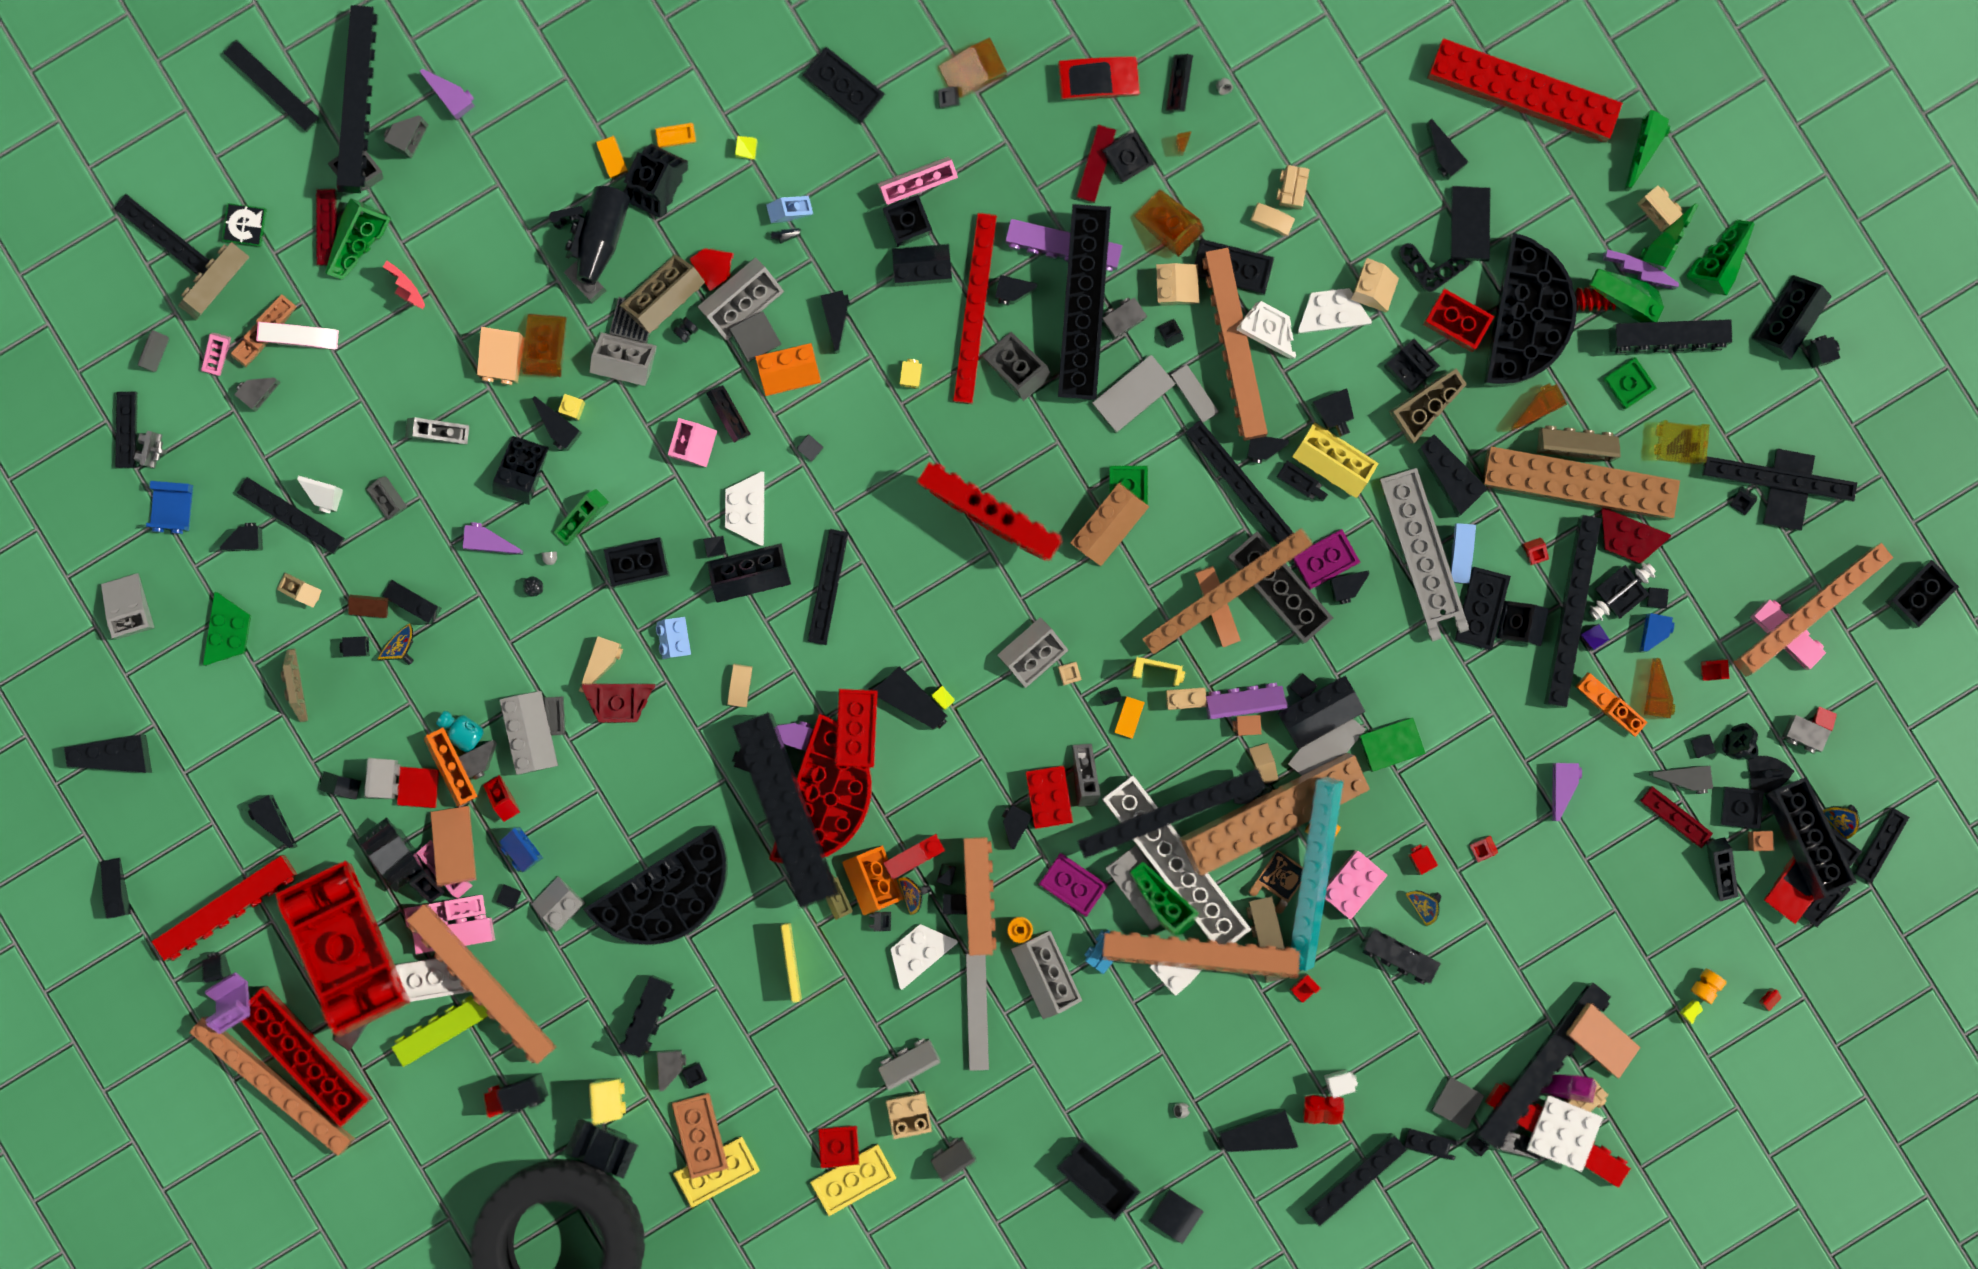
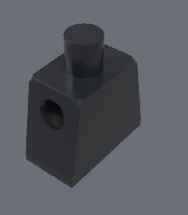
(1335, 411)

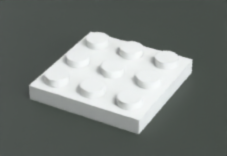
(1564, 1133)

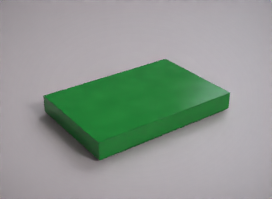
(1392, 744)

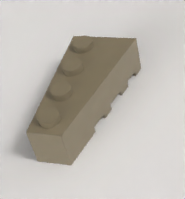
(213, 281)
(1423, 407)
(1265, 927)

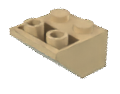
(909, 1115)

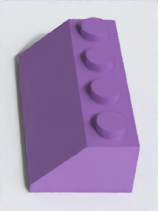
(1245, 702)

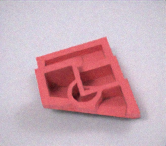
(405, 289)

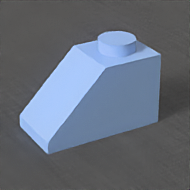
(789, 209)

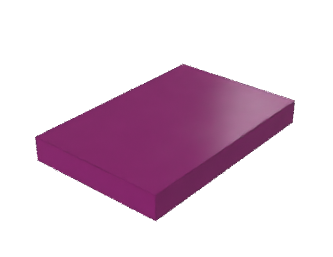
(1326, 559)
(1073, 884)

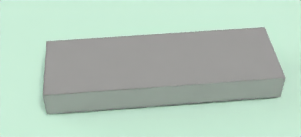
(1194, 393)

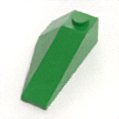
(1651, 134)
(356, 233)
(1663, 248)
(1721, 265)
(1629, 294)
(1164, 901)

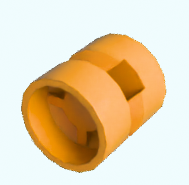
(1020, 929)
(1708, 986)

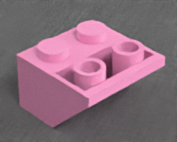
(692, 442)

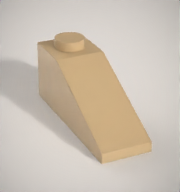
(602, 659)

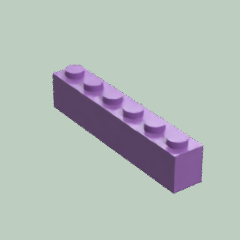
(1051, 242)

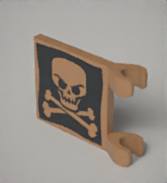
(1281, 877)

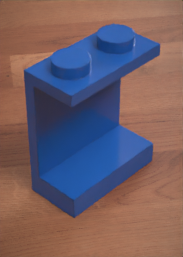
(170, 507)

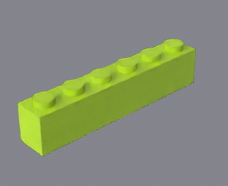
(439, 1031)

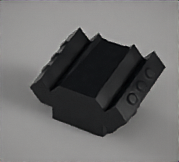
(654, 179)
(391, 853)
(601, 1147)

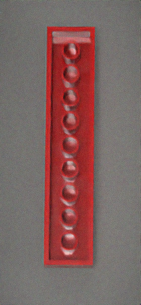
(1525, 90)

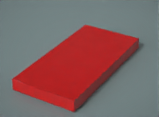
(856, 728)

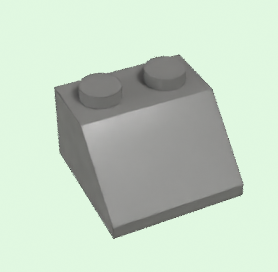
(382, 778)
(558, 904)

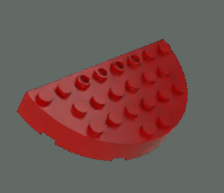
(988, 513)
(833, 794)

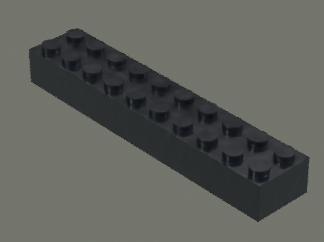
(1084, 301)
(785, 810)

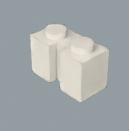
(1340, 1083)

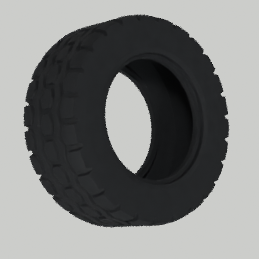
(565, 1182)

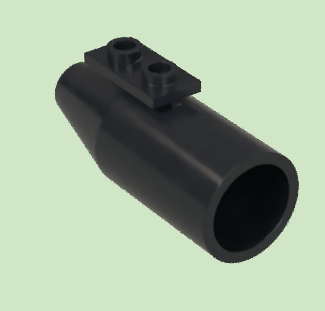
(598, 234)

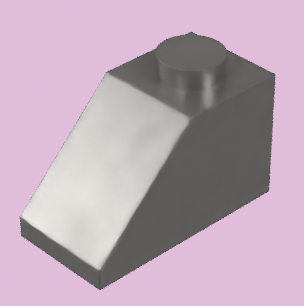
(256, 391)
(478, 760)
(669, 1066)

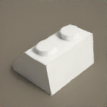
(1175, 977)

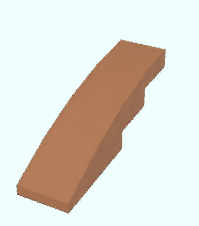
(249, 347)
(1222, 617)

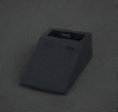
(520, 470)

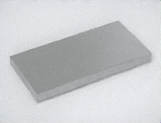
(1133, 393)
(1326, 747)

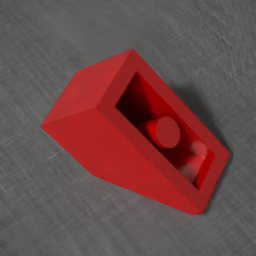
(501, 798)
(492, 1102)

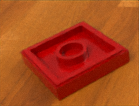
(418, 787)
(839, 1147)

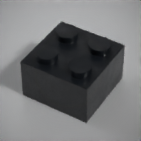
(907, 221)

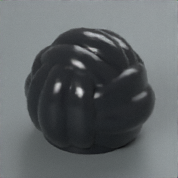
(532, 586)

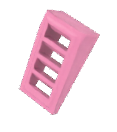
(224, 349)

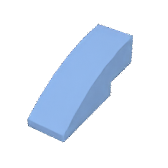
(1462, 552)

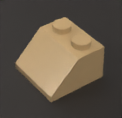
(1660, 208)
(1177, 284)
(1375, 285)

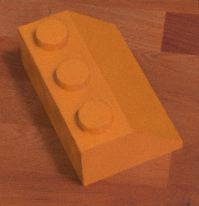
(788, 369)
(872, 881)

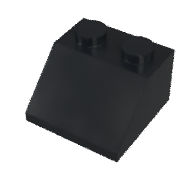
(1522, 623)

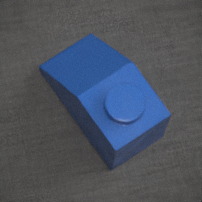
(1655, 630)

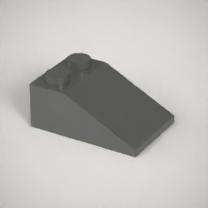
(1017, 366)

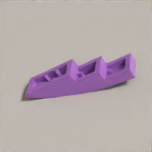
(1644, 270)

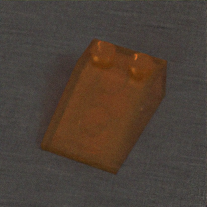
(974, 68)
(1170, 222)
(544, 345)

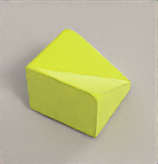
(746, 147)
(943, 698)
(1691, 1010)

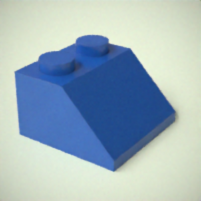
(520, 850)

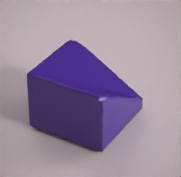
(1595, 637)

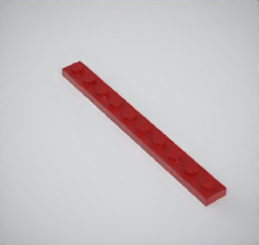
(975, 308)

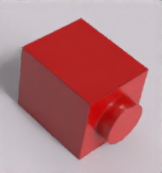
(1422, 859)

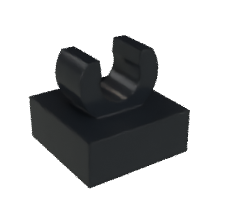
(882, 921)

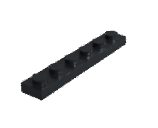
(290, 515)

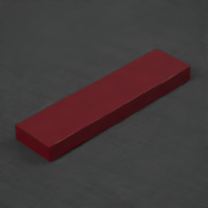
(1096, 164)
(325, 223)
(1676, 817)

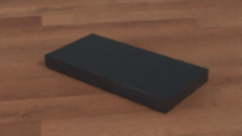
(843, 85)
(1470, 223)
(1249, 268)
(1786, 507)
(1483, 607)

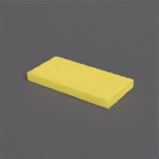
(791, 962)
(740, 1165)
(850, 1183)

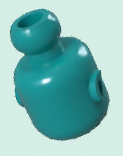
(461, 731)

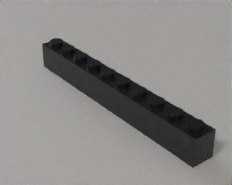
(355, 99)
(1572, 611)
(1171, 813)
(1537, 1072)

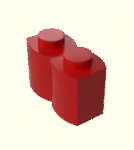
(1321, 1109)

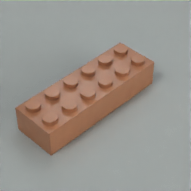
(978, 896)

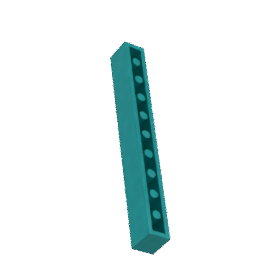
(1316, 870)

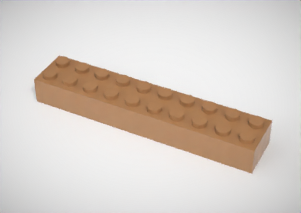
(1580, 483)
(1268, 816)

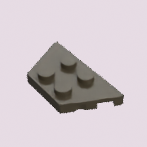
(294, 690)

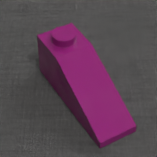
(1571, 1087)

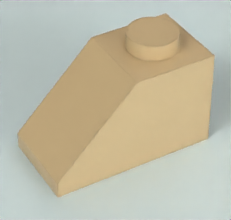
(299, 590)

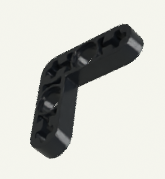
(1428, 273)

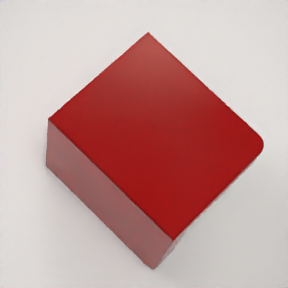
(1715, 670)
(1304, 988)

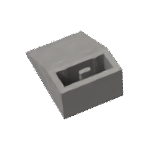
(126, 607)

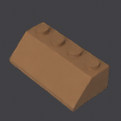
(1109, 524)

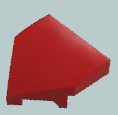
(713, 266)

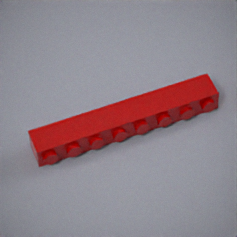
(224, 908)
(1598, 1160)

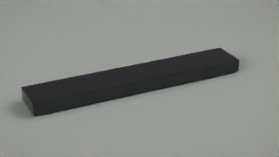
(271, 85)
(162, 234)
(828, 587)

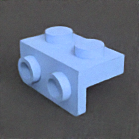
(673, 638)

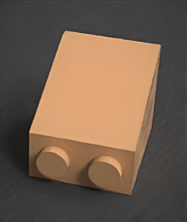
(500, 355)

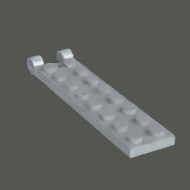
(1423, 551)

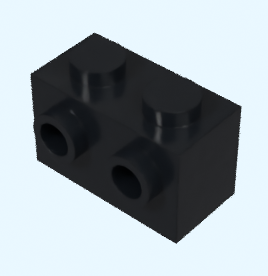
(1823, 351)

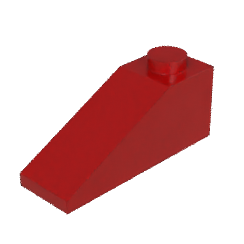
(914, 856)

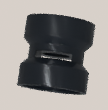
(682, 333)

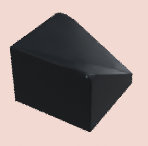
(715, 546)
(946, 874)

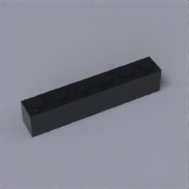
(1355, 1179)

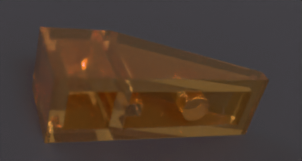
(1543, 403)
(1659, 696)

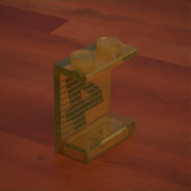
(1682, 442)

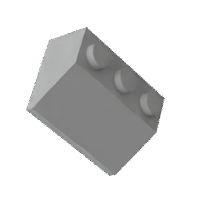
(622, 359)
(1033, 652)
(908, 1063)

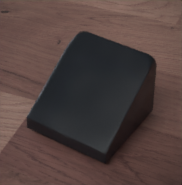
(1170, 333)
(810, 448)
(1743, 500)
(1303, 686)
(1110, 696)

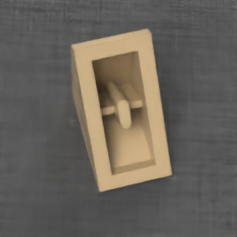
(1264, 761)

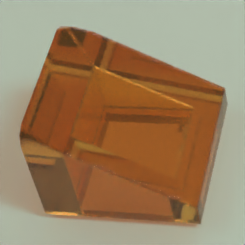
(1182, 141)

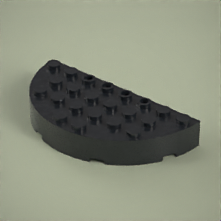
(1532, 314)
(668, 896)

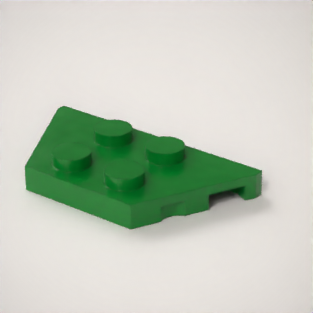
(226, 631)

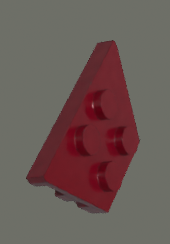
(1629, 537)
(617, 700)

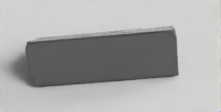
(153, 351)
(386, 497)

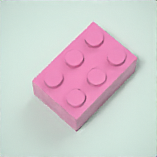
(1353, 884)

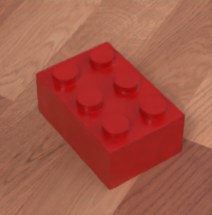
(1458, 320)
(1049, 797)

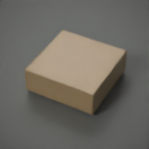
(1069, 673)

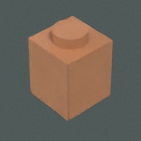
(1247, 725)
(1760, 840)

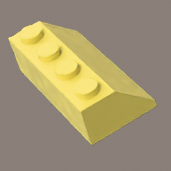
(1335, 460)

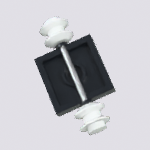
(1622, 591)

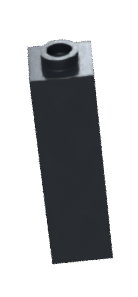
(908, 697)
(1263, 1133)

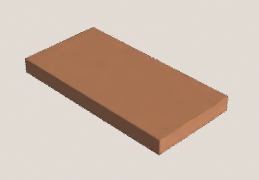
(453, 846)
(1603, 1040)
(700, 1136)

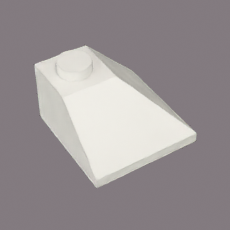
(322, 494)

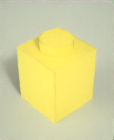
(911, 374)
(571, 407)

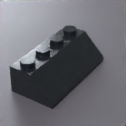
(1792, 316)
(748, 573)
(1321, 712)

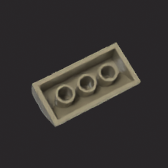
(662, 293)
(1578, 444)

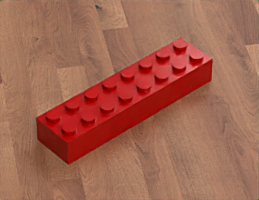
(305, 1057)

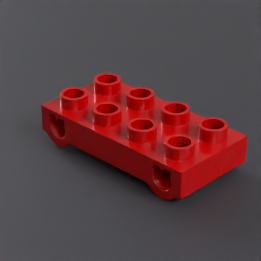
(342, 948)

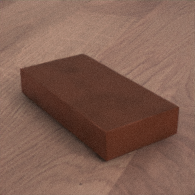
(368, 606)

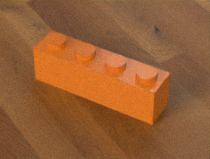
(450, 767)

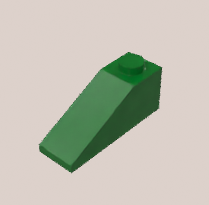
(581, 516)

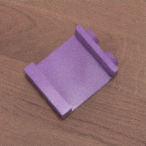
(231, 1002)

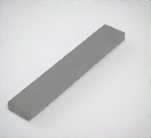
(977, 1012)

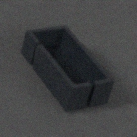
(1098, 1179)

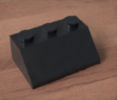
(922, 265)

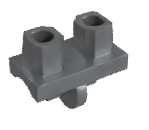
(151, 449)

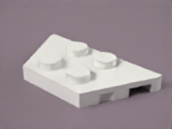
(1332, 311)
(1268, 328)
(746, 508)
(918, 952)

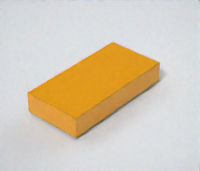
(675, 135)
(612, 157)
(1129, 717)

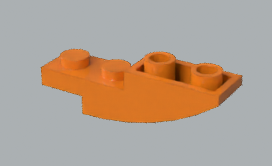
(1611, 705)

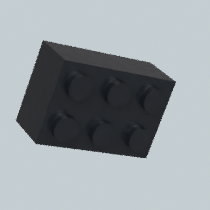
(636, 562)
(1922, 594)
(526, 1092)

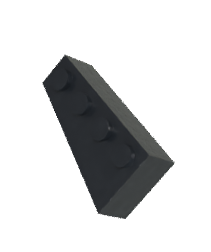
(1453, 477)
(115, 754)
(1400, 955)
(646, 1017)

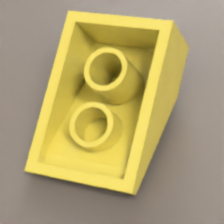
(607, 1100)

